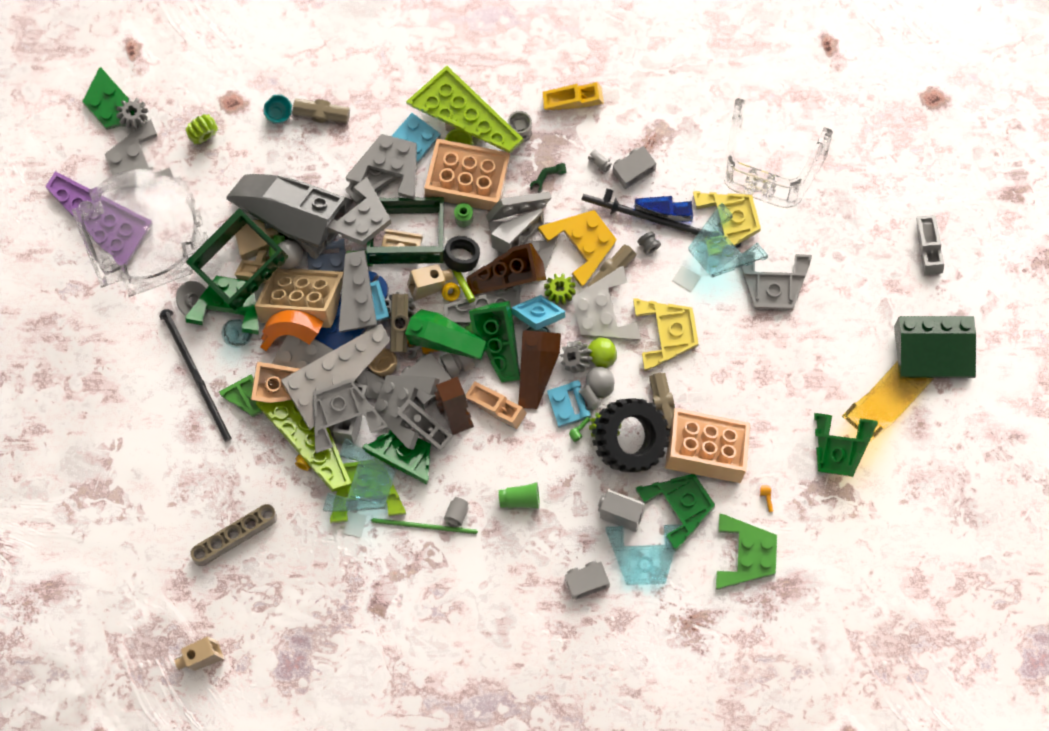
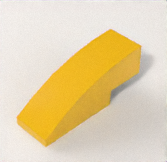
(573, 97)

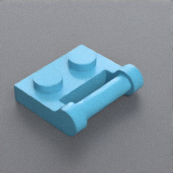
(562, 405)

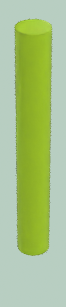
(464, 286)

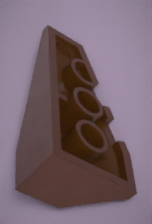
(514, 268)
(538, 360)

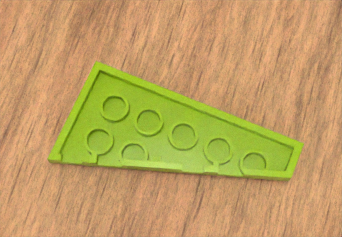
(456, 104)
(326, 463)

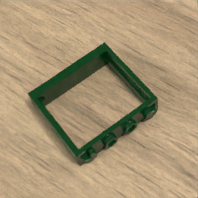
(218, 240)
(410, 254)

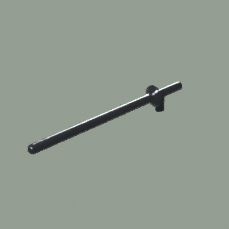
(615, 206)

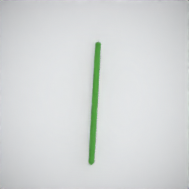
(422, 525)

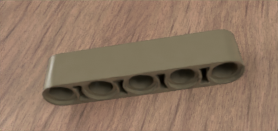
(228, 543)

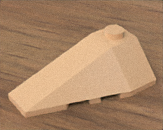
(267, 382)

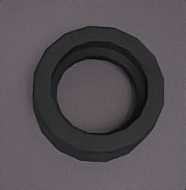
(465, 243)

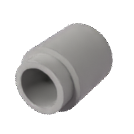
(456, 512)

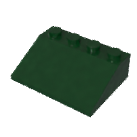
(936, 346)

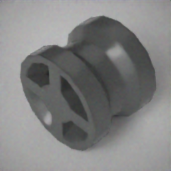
(649, 242)

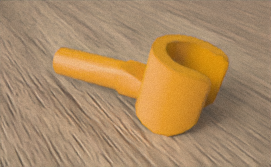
(766, 490)

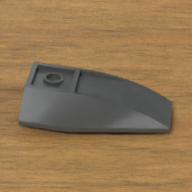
(289, 205)

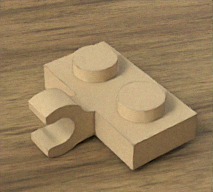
(248, 268)

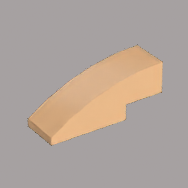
(496, 405)

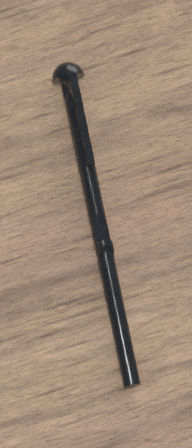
(166, 315)

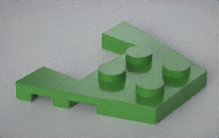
(755, 553)

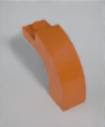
(290, 323)

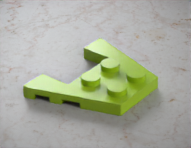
(394, 503)

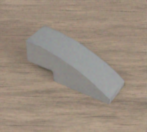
(930, 244)

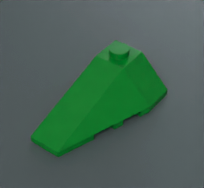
(496, 326)
(441, 334)

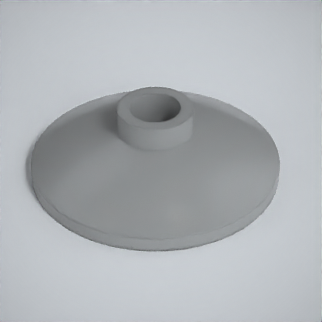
(188, 290)

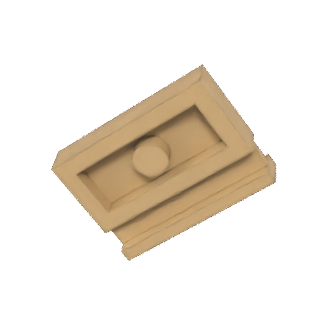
(401, 238)

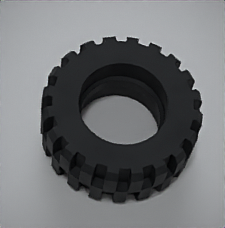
(654, 440)

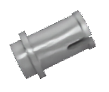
(603, 163)
(589, 396)

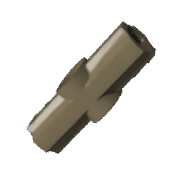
(321, 111)
(622, 258)
(399, 308)
(662, 396)

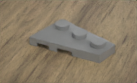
(515, 205)

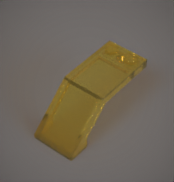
(886, 400)

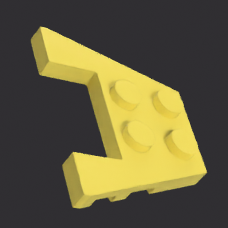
(742, 206)
(675, 330)

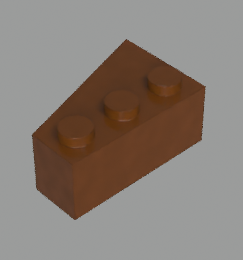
(453, 404)

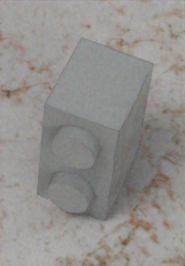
(634, 167)
(586, 580)

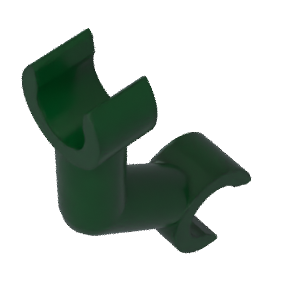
(557, 169)

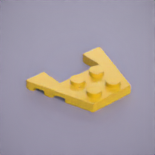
(588, 236)

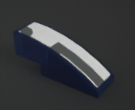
(664, 207)

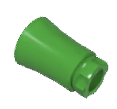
(520, 496)

